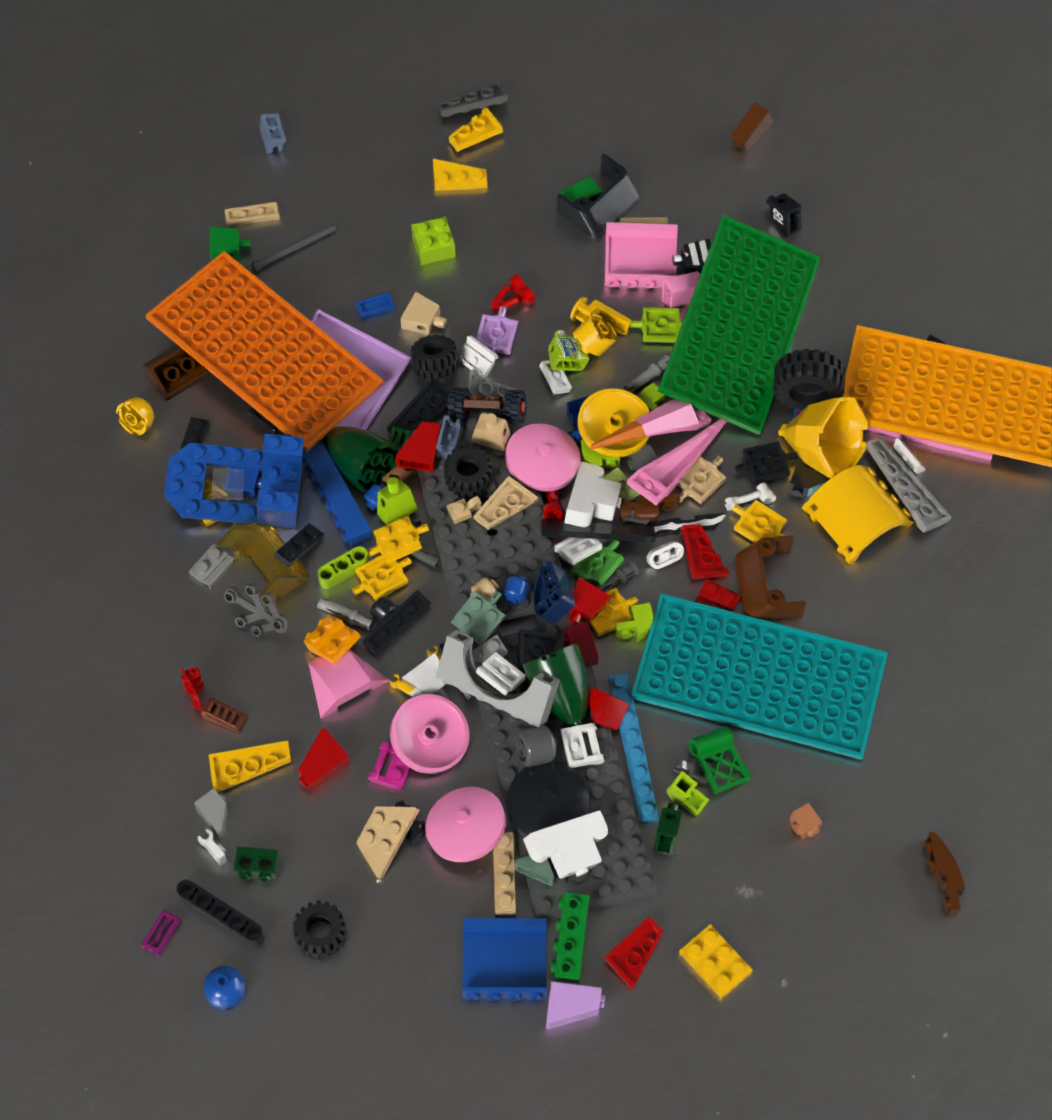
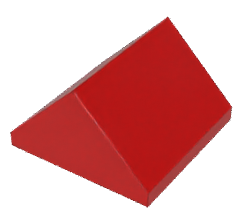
(606, 709)

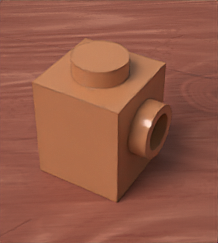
(805, 821)

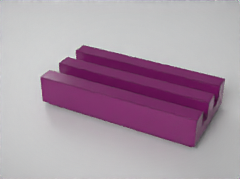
(152, 948)

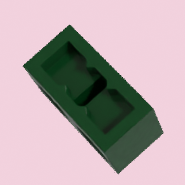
(258, 858)

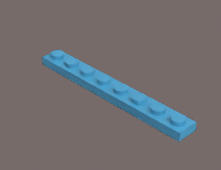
(634, 752)

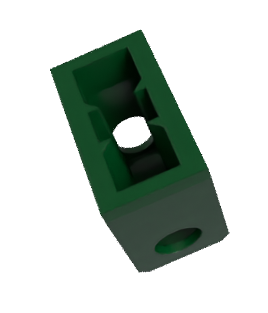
(668, 829)

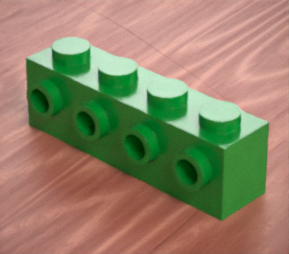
(571, 936)

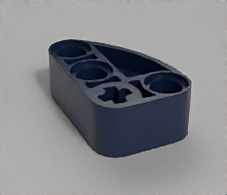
(552, 593)

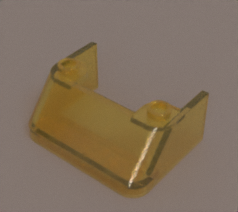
(259, 545)

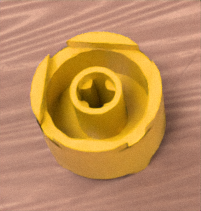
(595, 335)

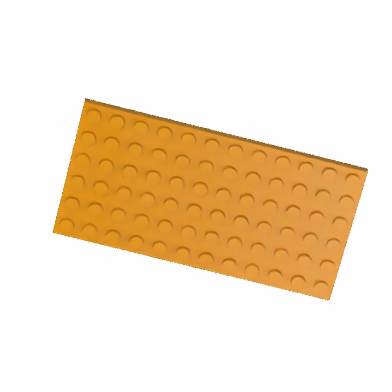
(952, 395)

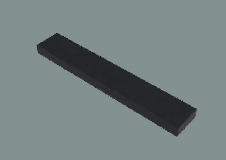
(598, 531)

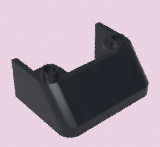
(608, 207)

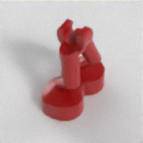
(517, 286)
(554, 509)

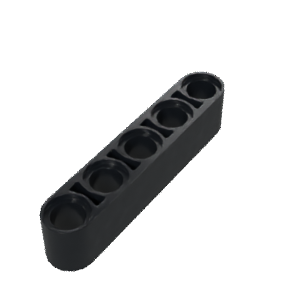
(225, 921)

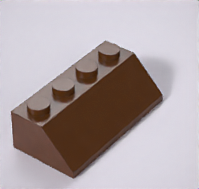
(173, 371)

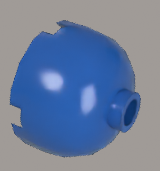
(224, 987)

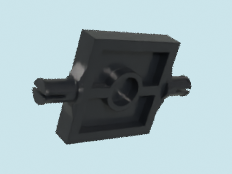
(766, 462)

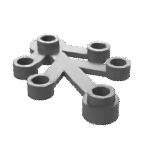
(277, 621)

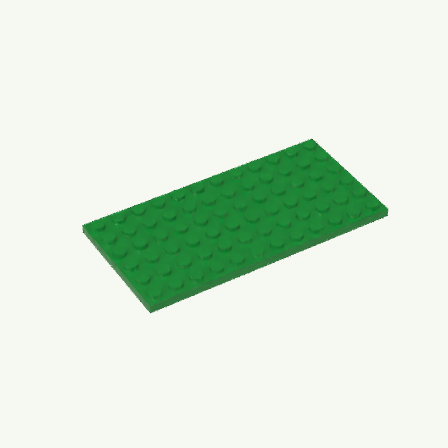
(739, 324)

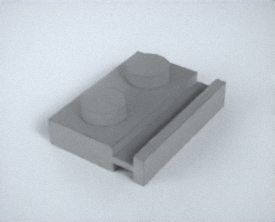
(212, 566)

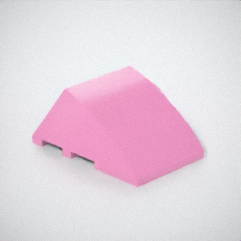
(342, 681)

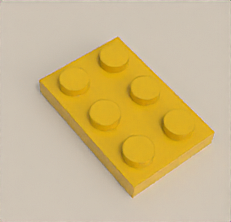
(715, 961)

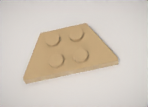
(384, 835)

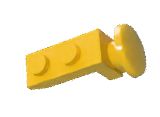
(582, 311)

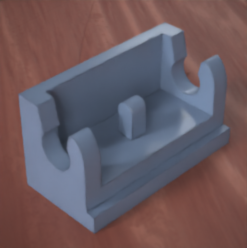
(272, 132)
(449, 437)

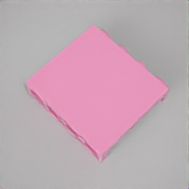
(639, 254)

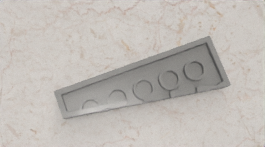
(913, 494)

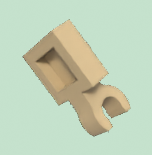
(462, 511)

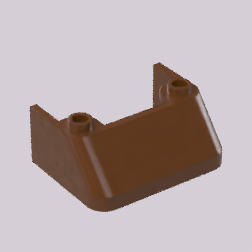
(755, 596)

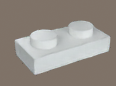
(556, 378)

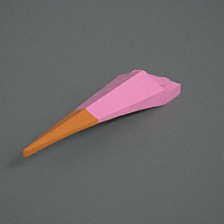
(668, 418)

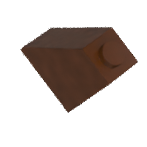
(751, 127)

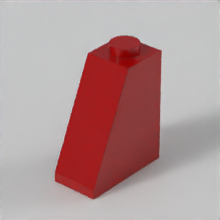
(420, 448)
(322, 761)

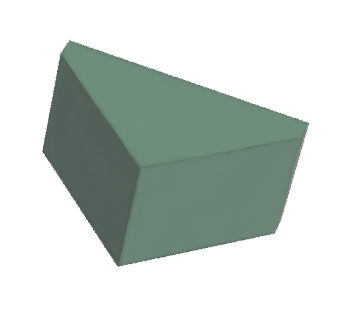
(535, 870)

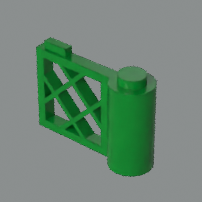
(715, 744)

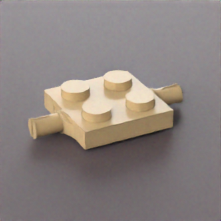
(701, 480)

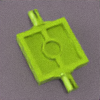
(659, 324)

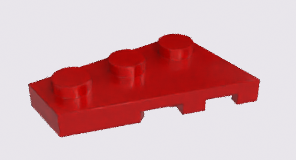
(700, 554)
(634, 951)

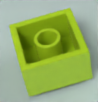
(433, 240)

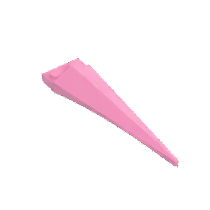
(663, 474)

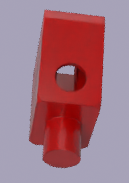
(588, 602)

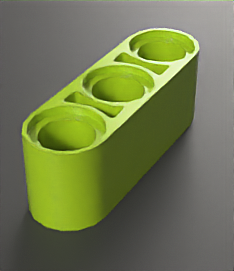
(339, 575)

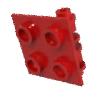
(193, 683)

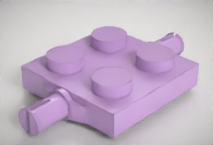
(497, 332)

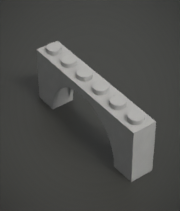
(459, 670)

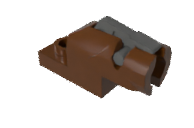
(645, 511)

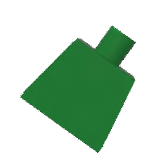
(227, 240)

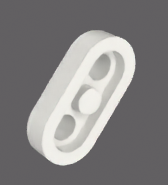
(664, 556)

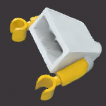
(422, 678)

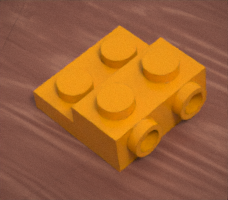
(331, 639)

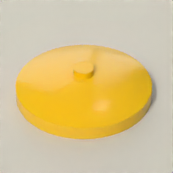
(608, 412)

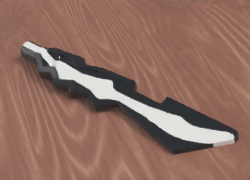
(674, 525)

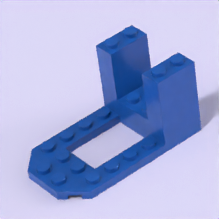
(279, 490)

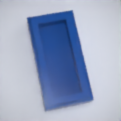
(375, 305)

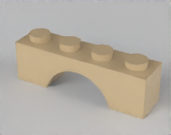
(504, 877)

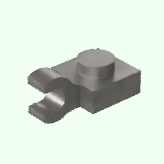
(692, 769)

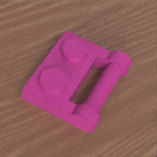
(396, 773)

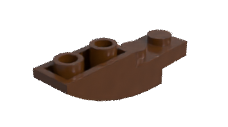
(945, 866)

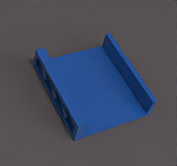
(504, 958)

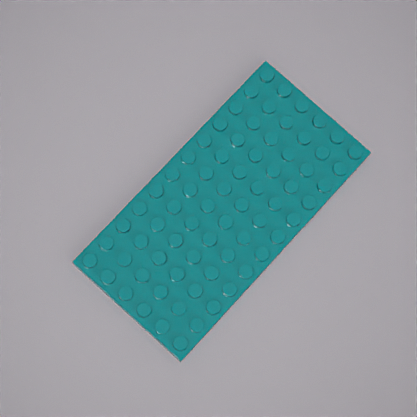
(760, 676)

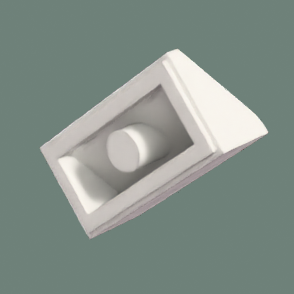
(908, 457)

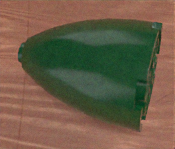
(361, 455)
(572, 692)

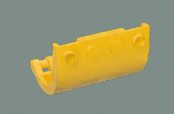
(856, 510)

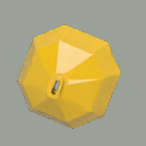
(828, 435)

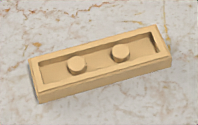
(252, 214)

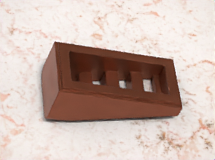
(207, 715)

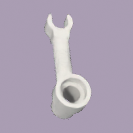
(763, 493)

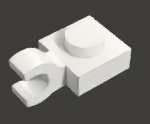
(216, 850)

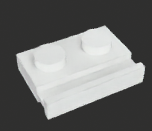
(477, 357)
(577, 549)
(500, 674)

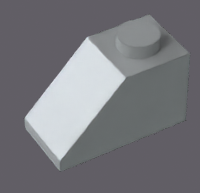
(214, 811)

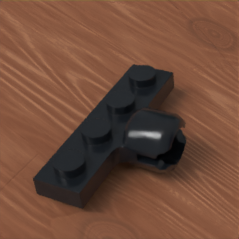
(393, 619)

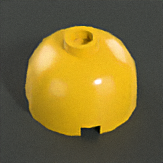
(135, 415)

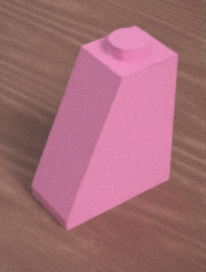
(679, 290)

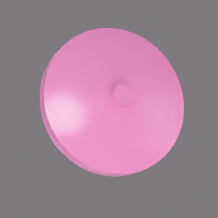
(542, 457)
(429, 733)
(465, 824)

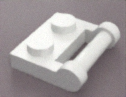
(575, 746)

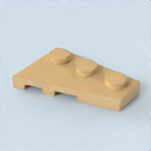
(504, 503)

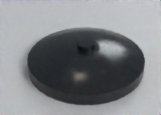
(546, 796)

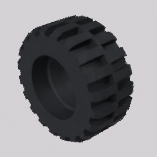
(808, 378)

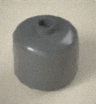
(535, 746)

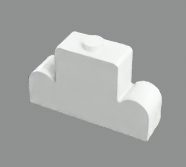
(592, 496)
(569, 844)

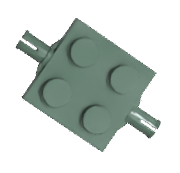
(479, 617)

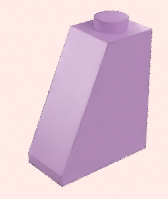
(572, 1003)

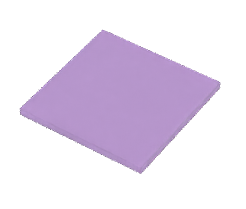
(376, 355)

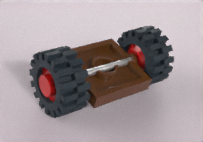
(512, 403)

